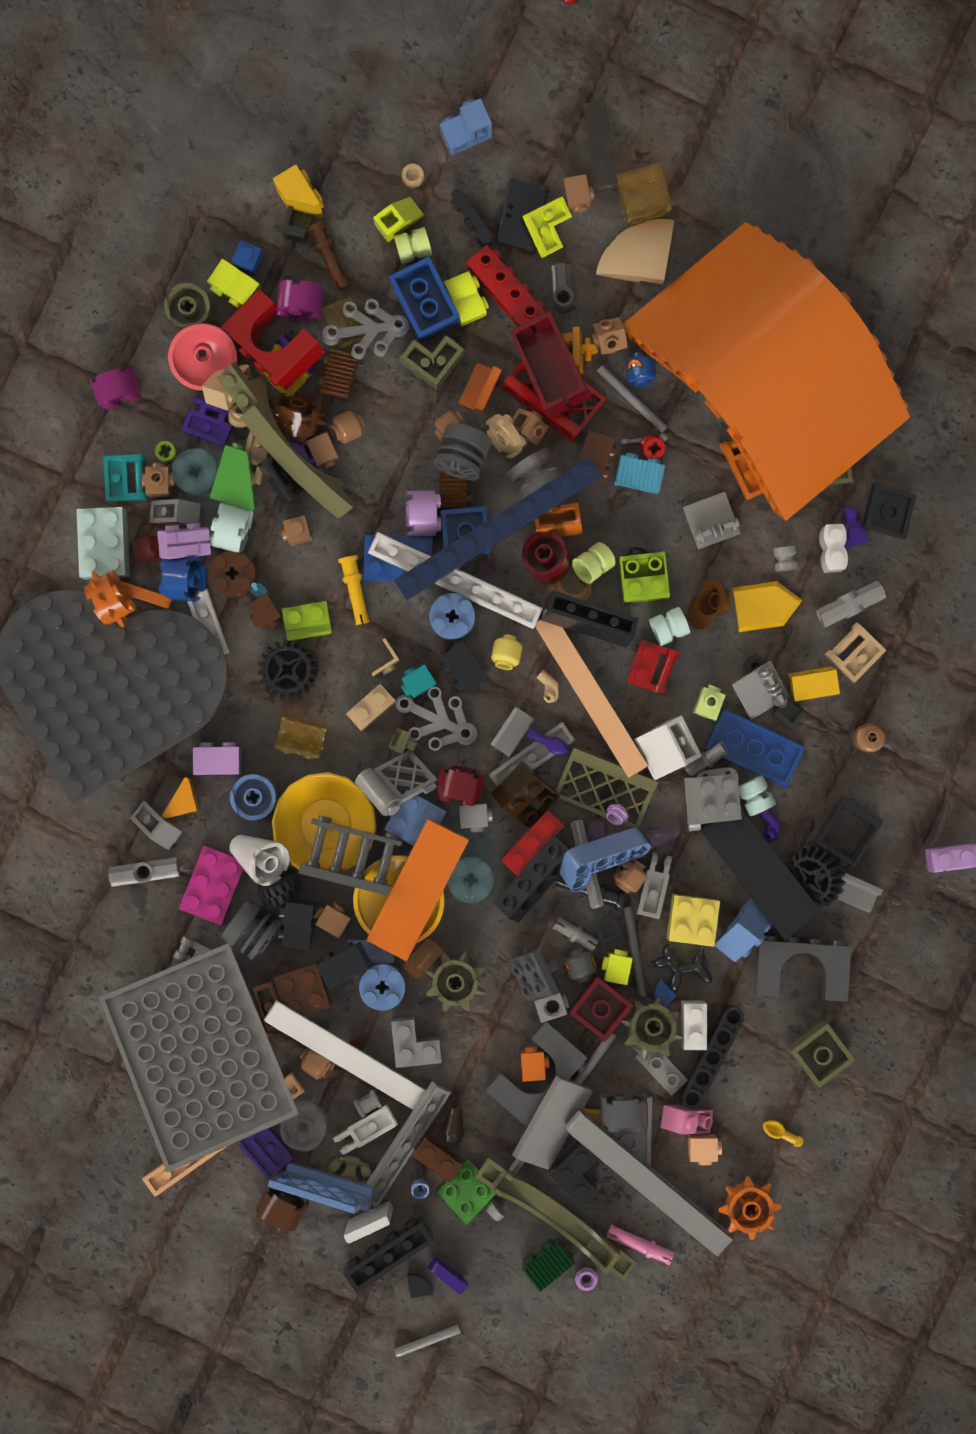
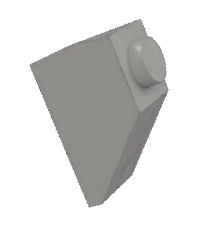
(174, 512)
(155, 826)

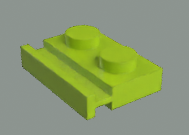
(307, 621)

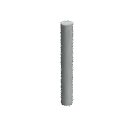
(428, 1340)

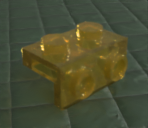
(301, 737)

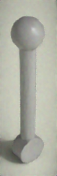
(663, 436)

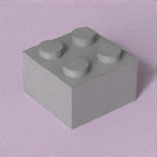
(712, 798)

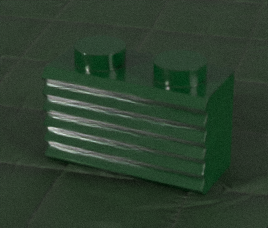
(548, 1263)

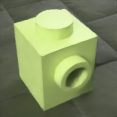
(709, 702)

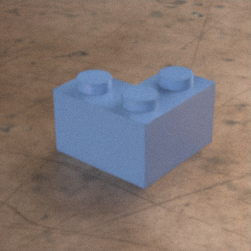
(468, 128)
(744, 932)

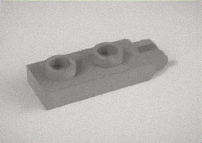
(663, 1071)

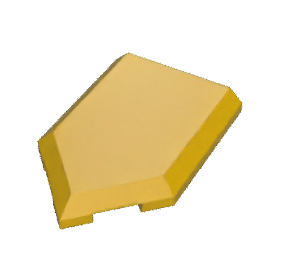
(763, 605)

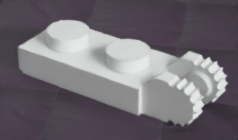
(367, 1128)

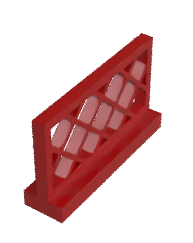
(560, 422)

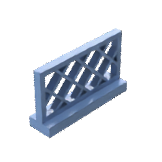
(324, 1188)

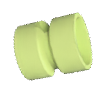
(413, 245)
(593, 563)

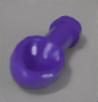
(553, 744)

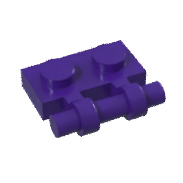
(206, 427)

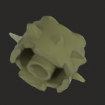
(443, 987)
(662, 1022)

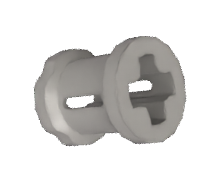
(368, 1103)

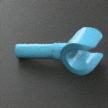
(258, 590)

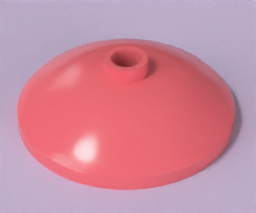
(193, 368)

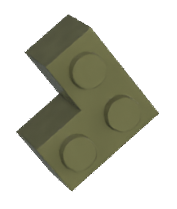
(433, 366)

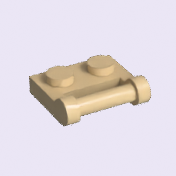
(860, 658)

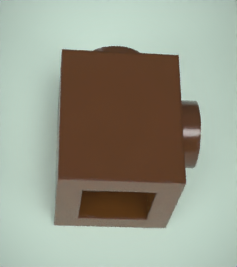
(264, 612)

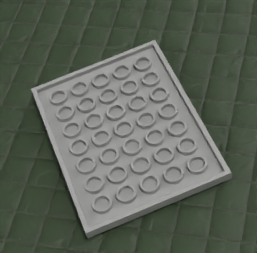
(198, 1057)

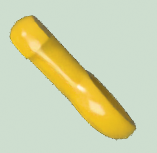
(776, 1130)

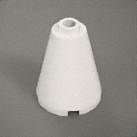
(260, 858)

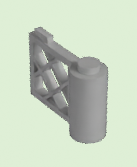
(381, 790)

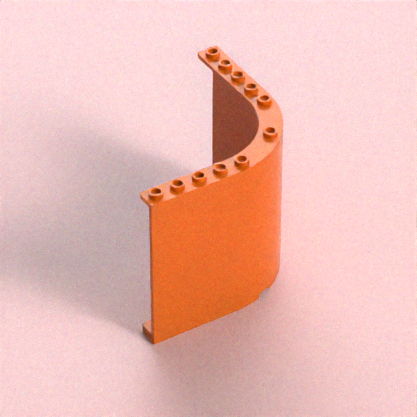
(775, 361)

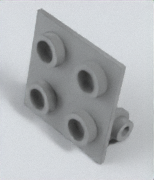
(711, 520)
(761, 690)

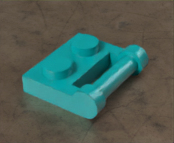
(117, 478)

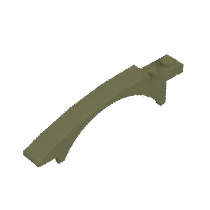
(253, 402)
(583, 1235)

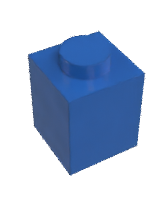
(247, 258)

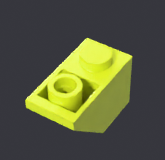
(397, 218)

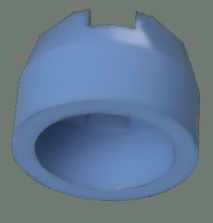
(415, 1189)

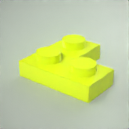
(542, 223)

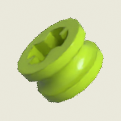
(158, 449)

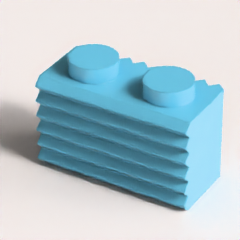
(639, 473)

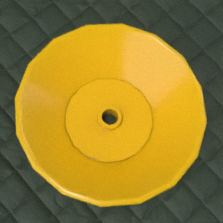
(325, 796)

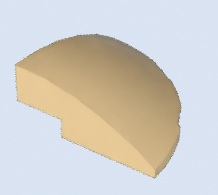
(639, 253)

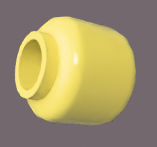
(506, 652)

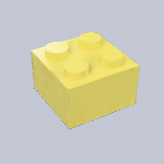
(693, 920)

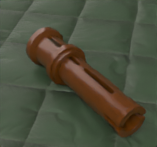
(325, 246)

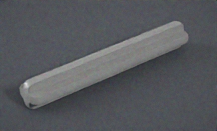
(593, 888)

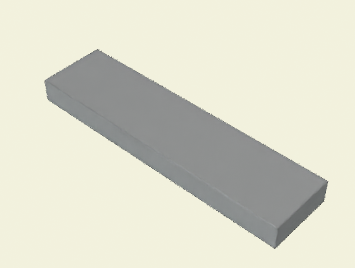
(532, 755)

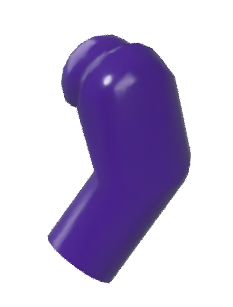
(772, 825)

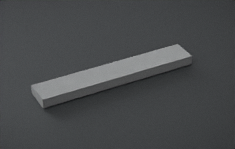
(407, 1140)

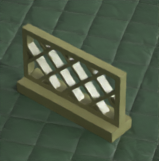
(607, 767)

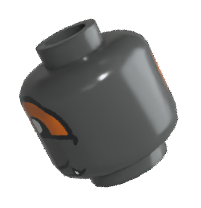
(580, 965)

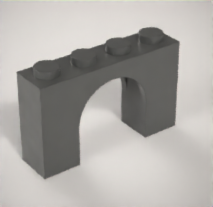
(833, 957)
(567, 1061)

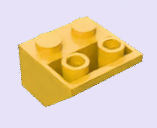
(297, 192)

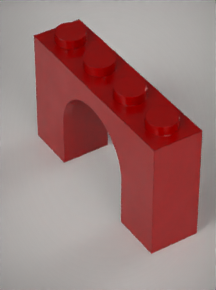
(282, 365)

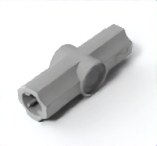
(851, 604)
(130, 873)

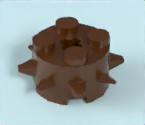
(297, 415)

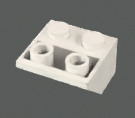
(668, 747)

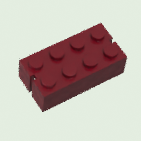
(550, 364)

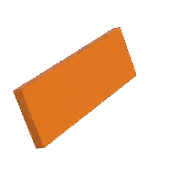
(417, 889)

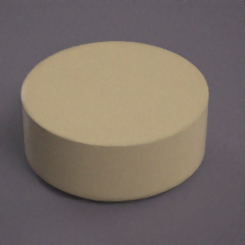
(412, 175)

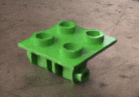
(466, 1193)

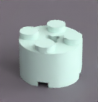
(231, 528)

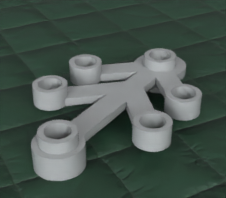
(367, 328)
(439, 720)

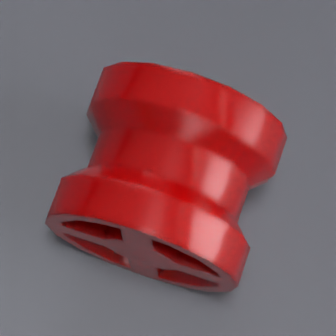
(649, 442)

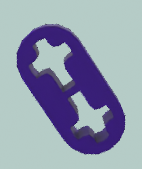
(448, 1275)

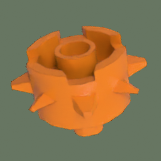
(110, 598)
(750, 1221)

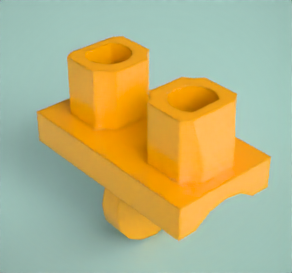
(575, 341)

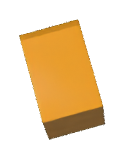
(183, 801)

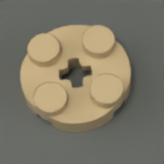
(504, 435)

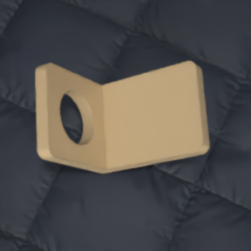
(387, 668)

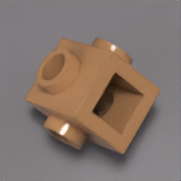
(609, 335)
(532, 428)
(163, 487)

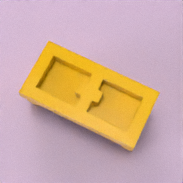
(814, 683)

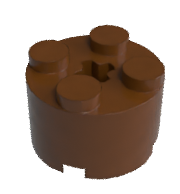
(224, 565)
(281, 1210)

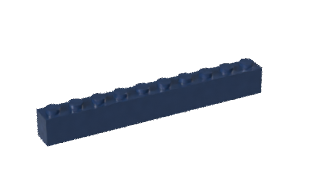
(498, 528)

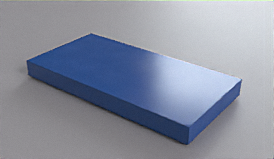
(756, 747)

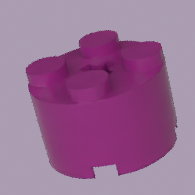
(299, 301)
(115, 387)

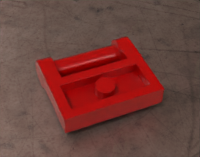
(645, 664)

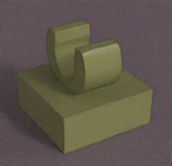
(401, 741)

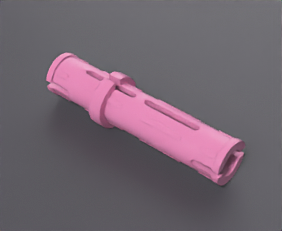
(640, 1244)

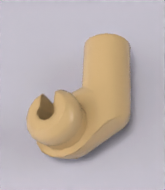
(551, 690)

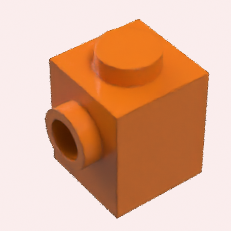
(534, 1063)

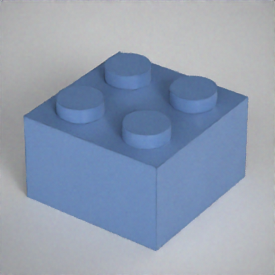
(412, 817)

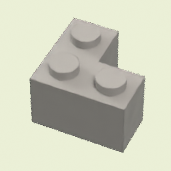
(409, 1049)

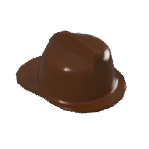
(709, 603)

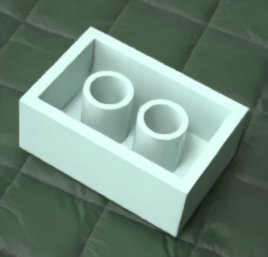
(103, 541)

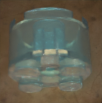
(184, 467)
(479, 889)

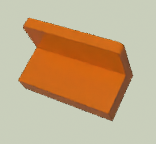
(480, 388)

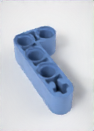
(600, 855)

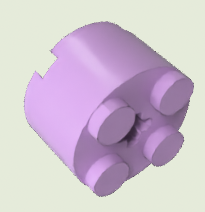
(422, 513)

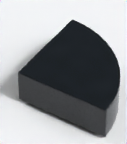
(418, 1286)

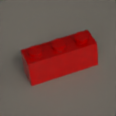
(532, 842)

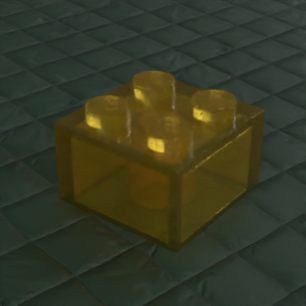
(643, 194)

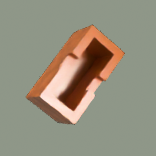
(561, 520)

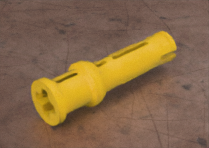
(352, 579)

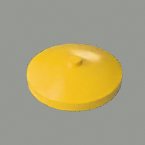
(369, 904)

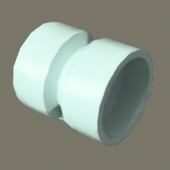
(666, 627)
(756, 795)

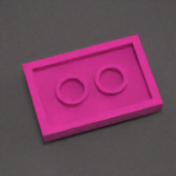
(212, 885)

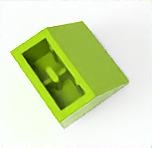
(644, 578)

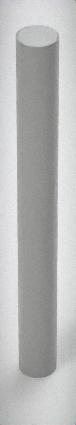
(630, 397)

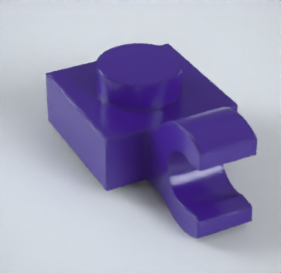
(854, 533)

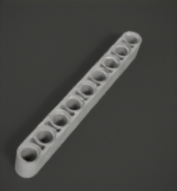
(649, 1182)

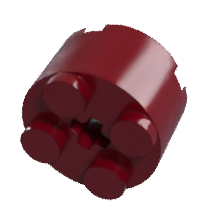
(548, 545)
(460, 784)

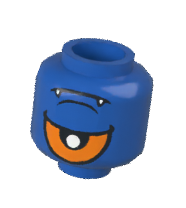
(640, 369)

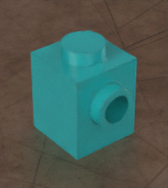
(417, 681)

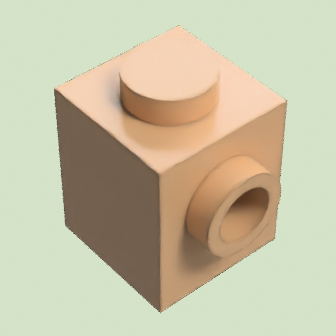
(704, 1148)

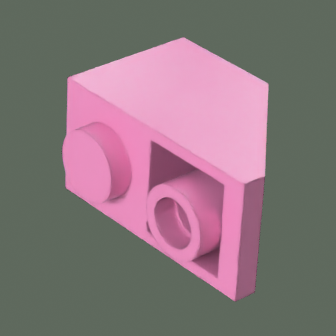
(686, 1121)

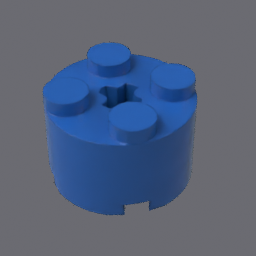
(183, 578)

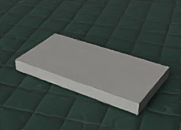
(546, 1130)

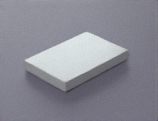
(368, 1222)

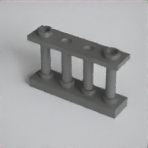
(357, 878)

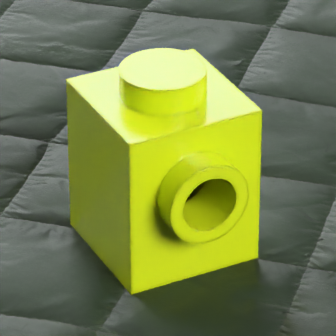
(617, 967)

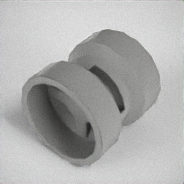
(785, 556)

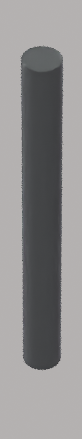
(635, 953)

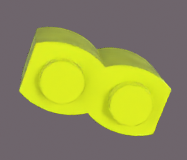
(233, 284)
(466, 298)

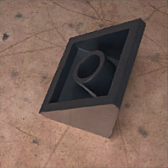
(280, 481)

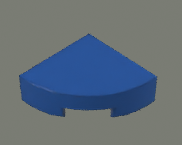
(664, 993)

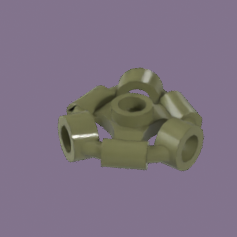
(352, 1163)

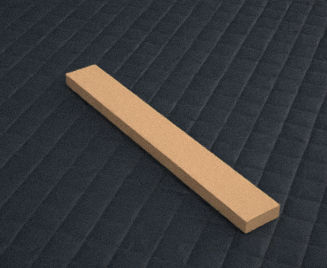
(592, 698)
(159, 1180)

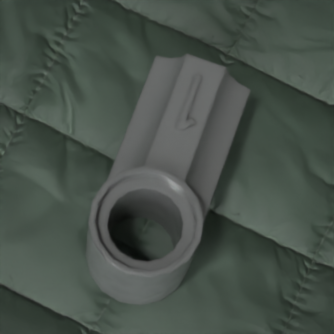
(562, 286)

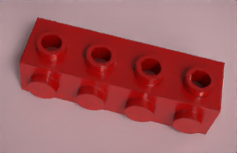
(504, 288)

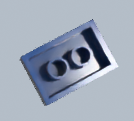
(424, 299)

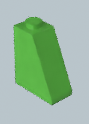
(235, 479)

